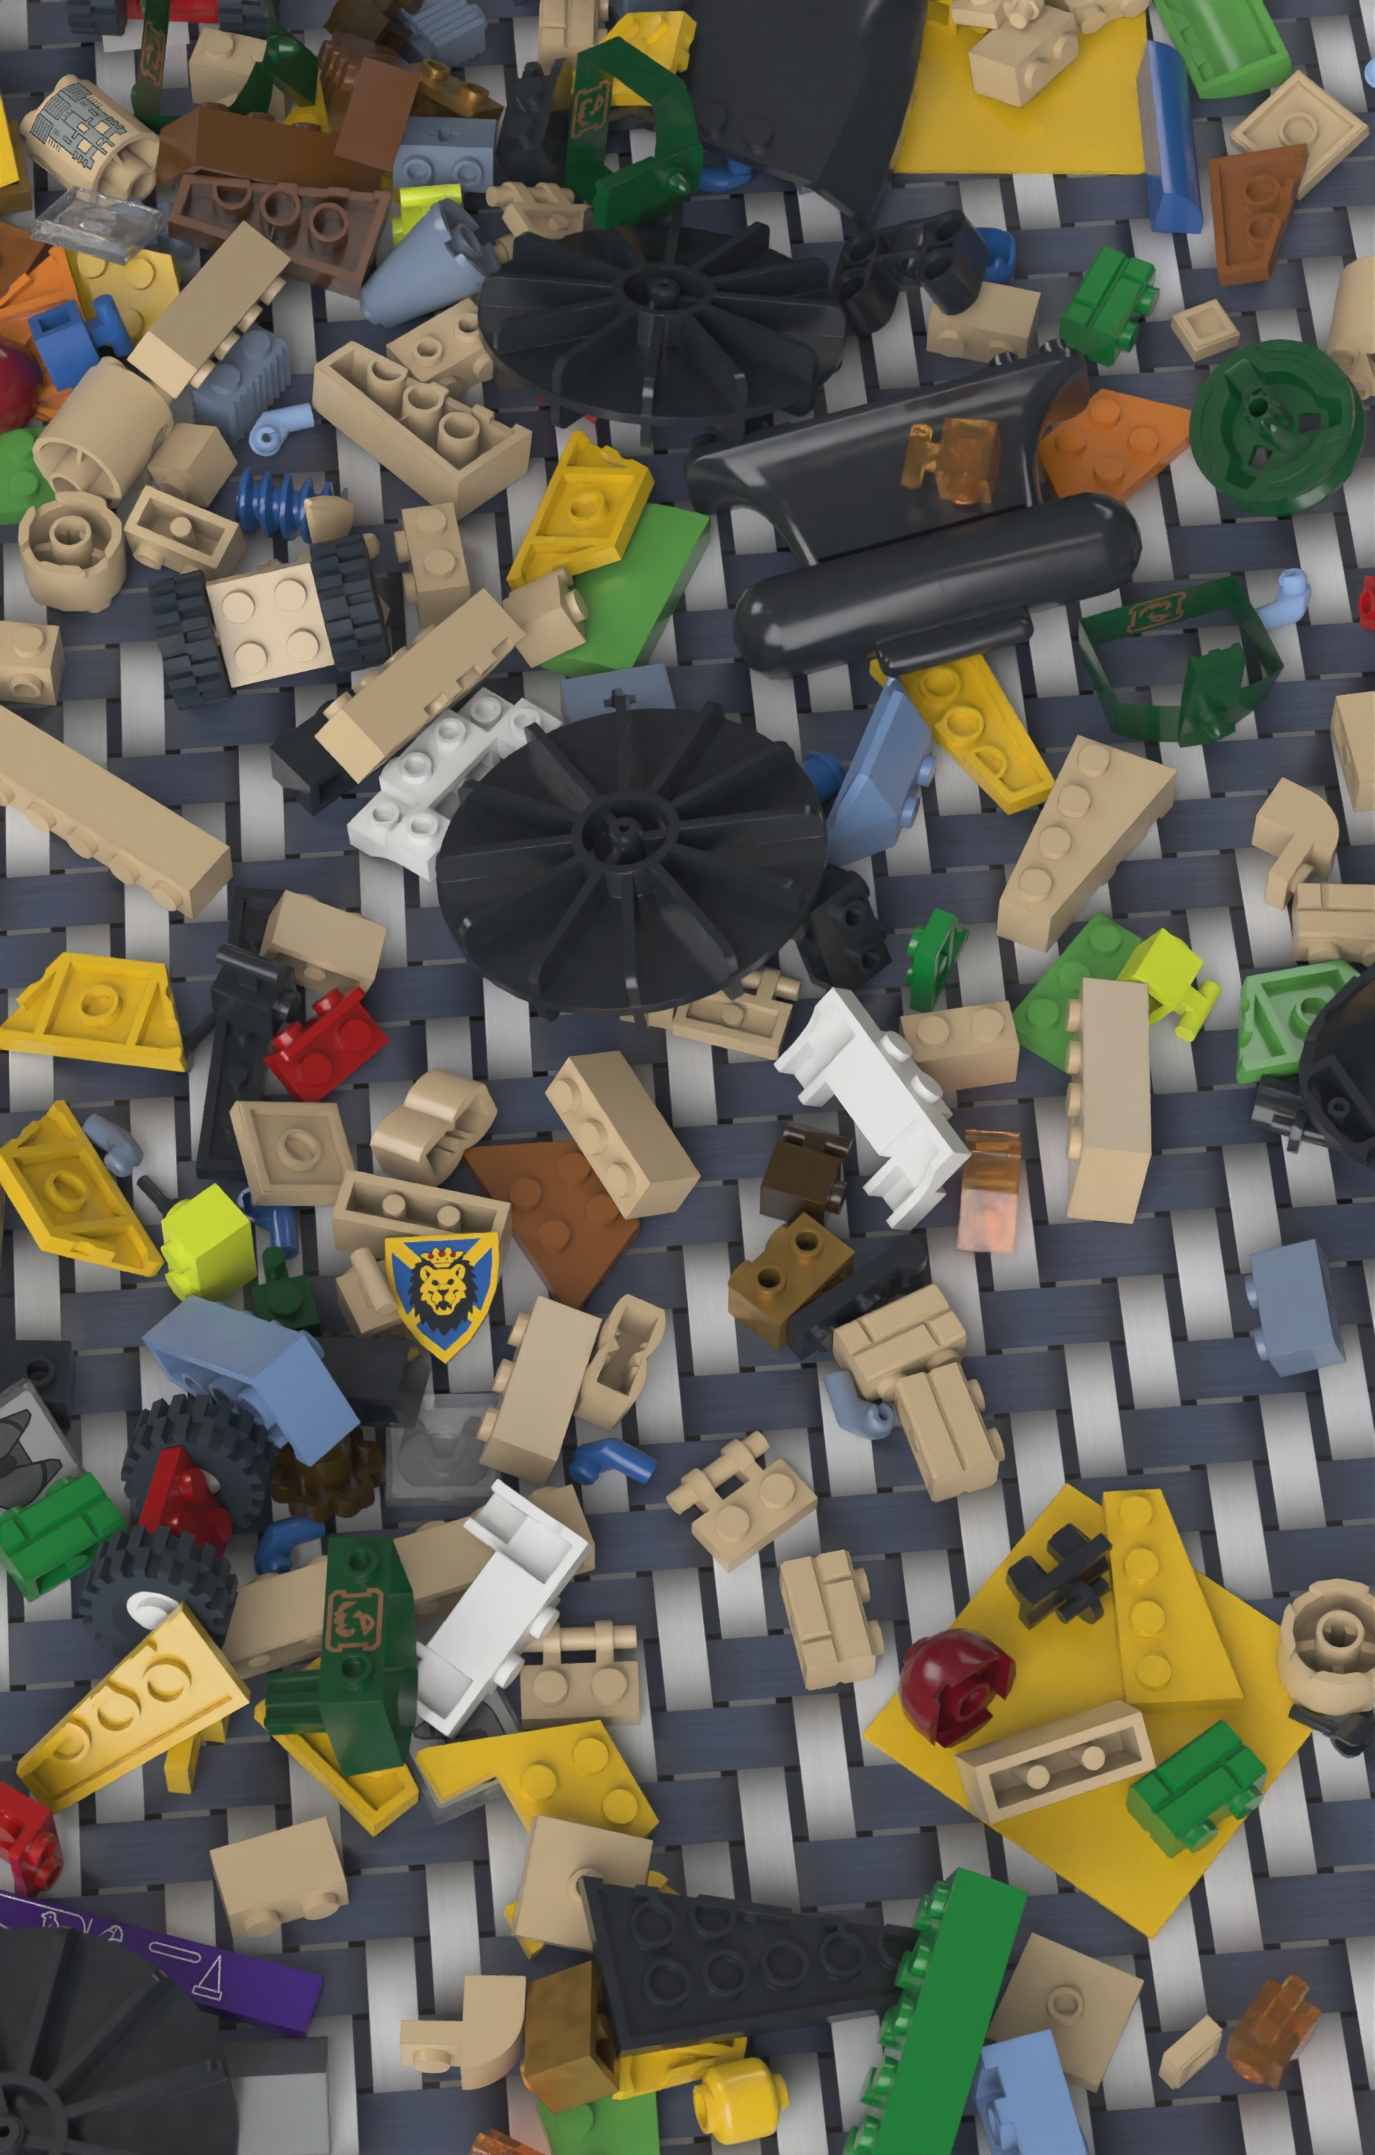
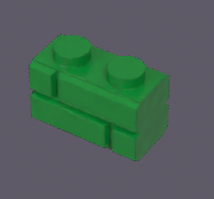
(1108, 306)
(57, 1534)
(1197, 1790)

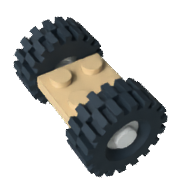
(269, 622)

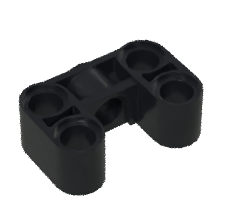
(931, 253)

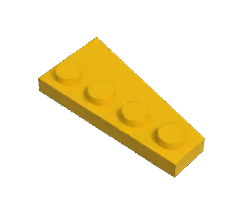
(979, 730)
(143, 1707)

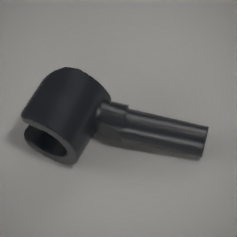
(193, 1040)
(162, 1202)
(1348, 1738)

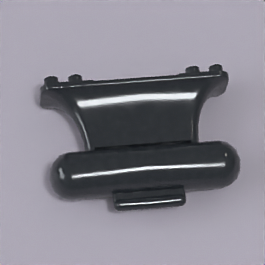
(896, 564)

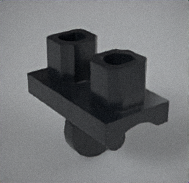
(1282, 1112)
(1070, 1587)

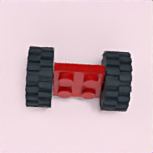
(193, 1481)

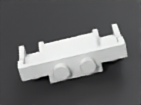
(422, 784)
(885, 1097)
(499, 1611)

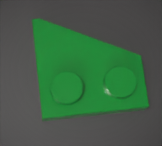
(934, 956)

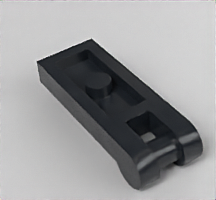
(866, 1290)

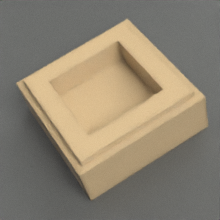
(1205, 330)
(1191, 2052)

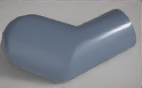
(121, 1146)
(854, 1413)

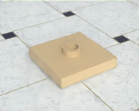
(1299, 115)
(292, 1151)
(555, 1859)
(1073, 1996)

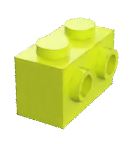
(208, 1246)

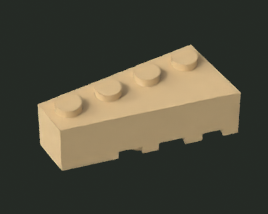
(210, 311)
(419, 430)
(418, 685)
(1083, 832)
(1108, 1099)

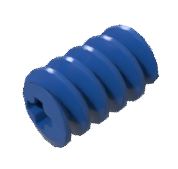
(276, 506)

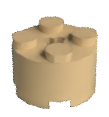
(73, 552)
(1329, 1648)

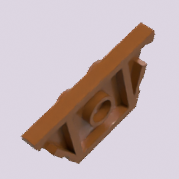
(557, 1213)

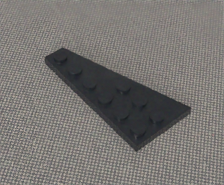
(731, 1968)

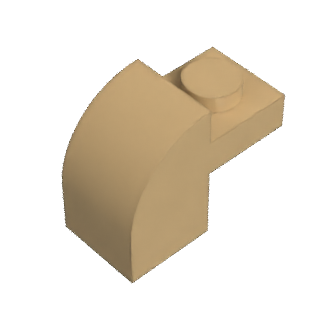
(1301, 834)
(481, 2044)

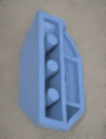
(882, 779)

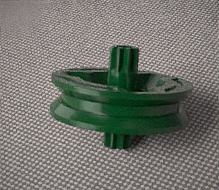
(1233, 422)

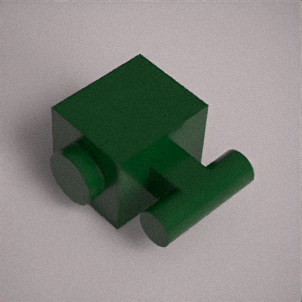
(285, 1298)

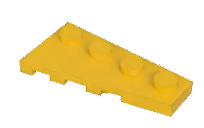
(1161, 1619)

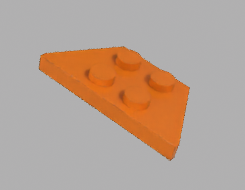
(28, 296)
(1113, 446)

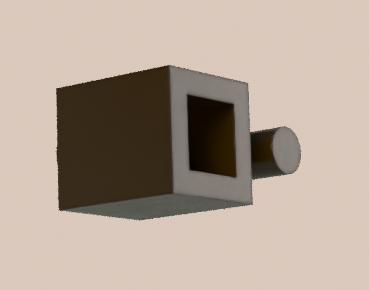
(373, 20)
(805, 1175)

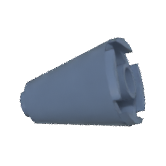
(429, 268)

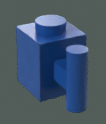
(71, 344)

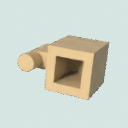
(190, 464)
(548, 616)
(367, 1299)

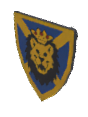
(443, 1286)

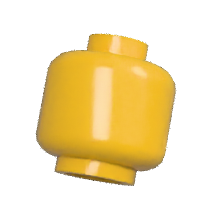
(740, 2101)

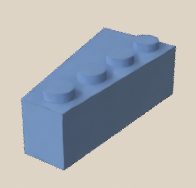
(258, 1369)
(1026, 2099)

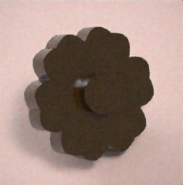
(336, 1484)

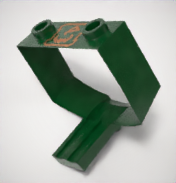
(284, 64)
(649, 187)
(1212, 684)
(366, 1666)

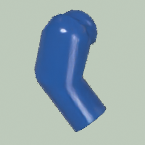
(725, 178)
(277, 1220)
(608, 1455)
(279, 1540)

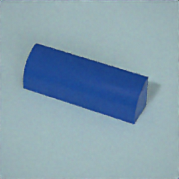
(1168, 141)

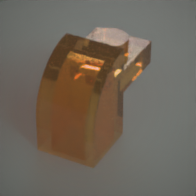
(989, 1191)

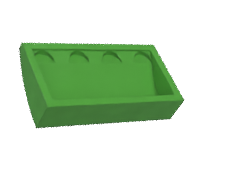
(1226, 45)
(637, 595)

